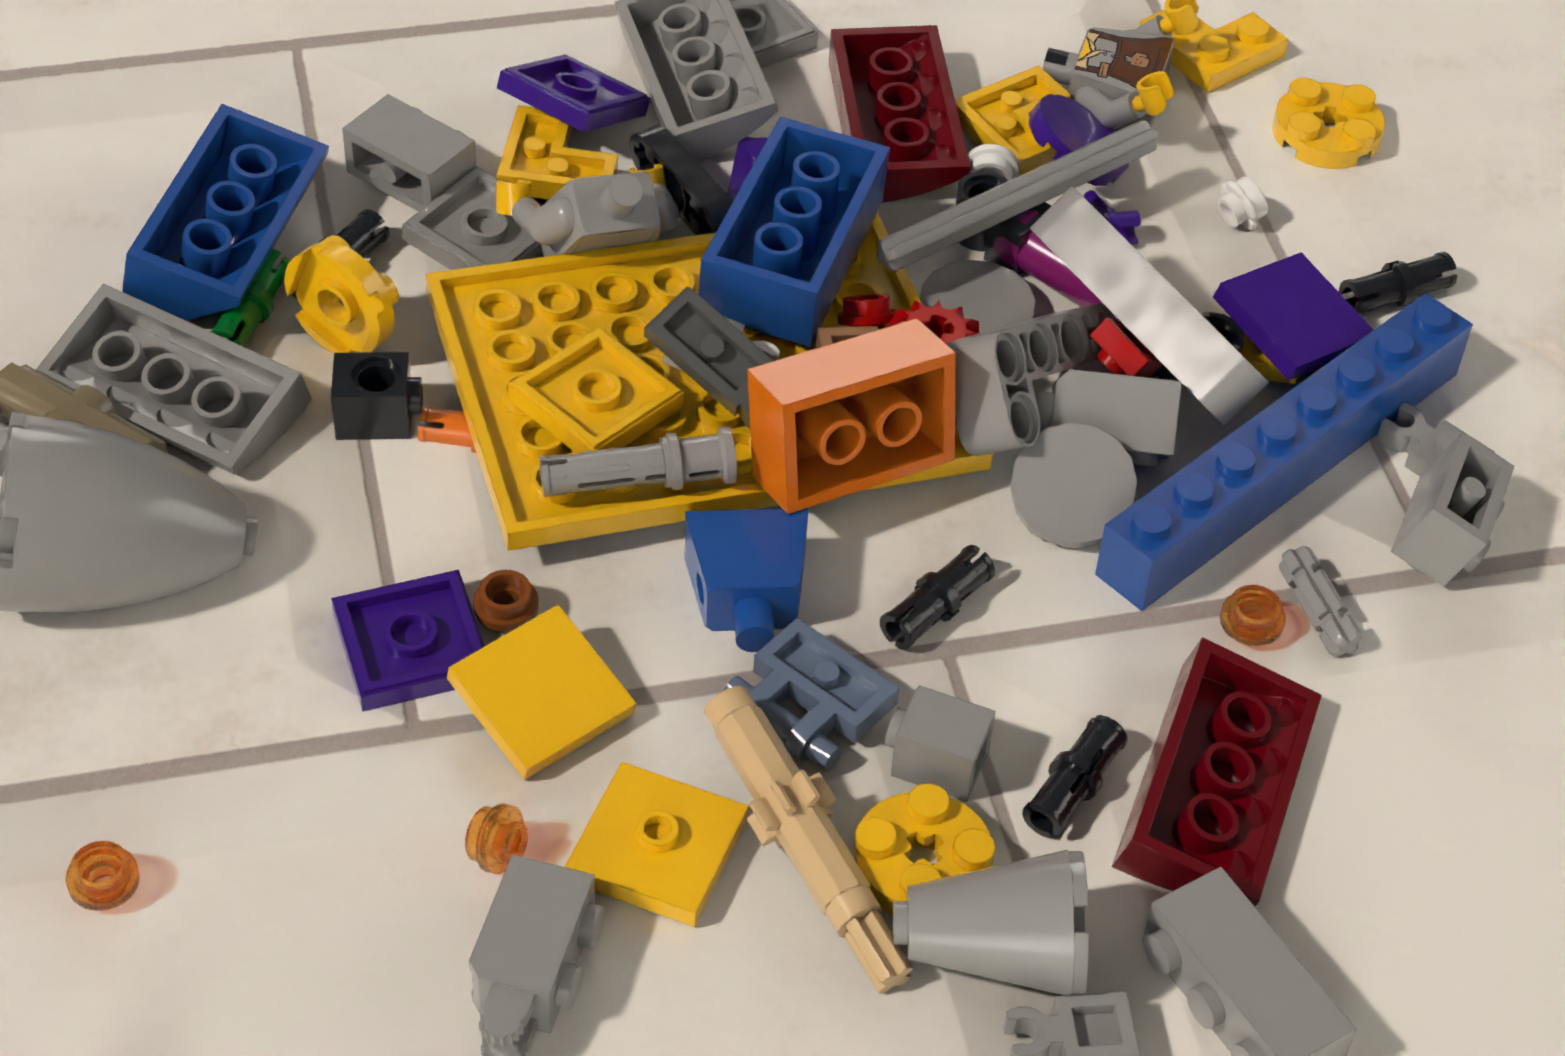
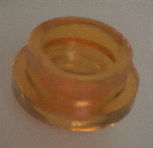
(1253, 616)
(495, 836)
(99, 861)

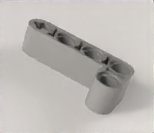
(996, 372)

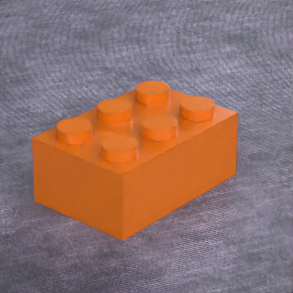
(852, 415)

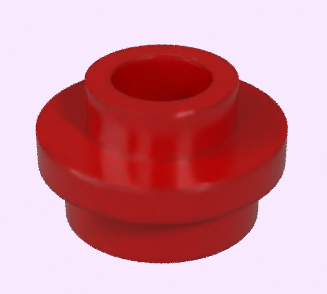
(866, 310)

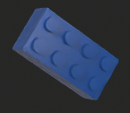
(794, 230)

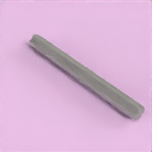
(1016, 196)

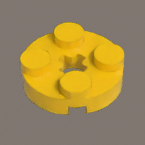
(1311, 104)
(333, 272)
(914, 820)

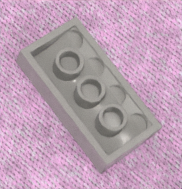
(697, 71)
(178, 379)

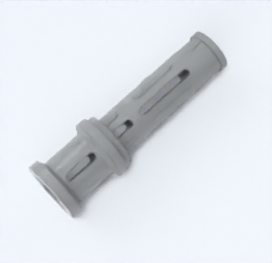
(667, 462)

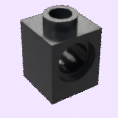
(374, 395)

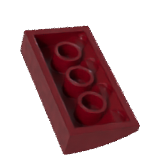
(899, 94)
(1218, 774)

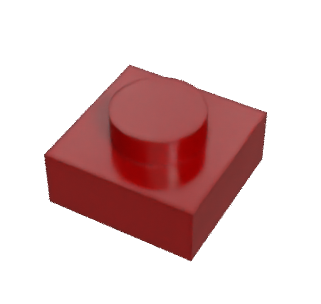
(1123, 350)

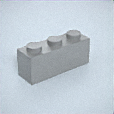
(1241, 973)

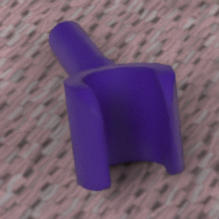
(1122, 221)

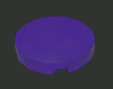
(1067, 128)

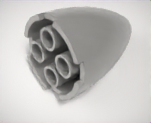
(108, 520)

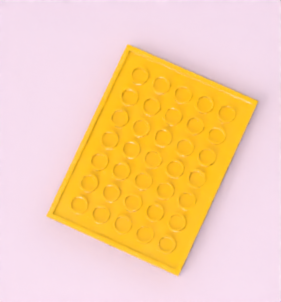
(522, 312)

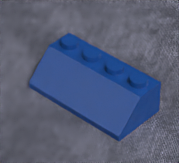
(221, 215)

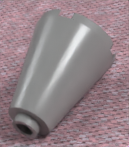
(1004, 923)

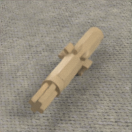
(796, 816)

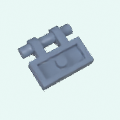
(826, 682)

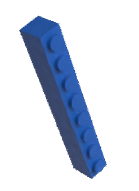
(1279, 452)

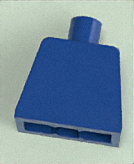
(746, 570)

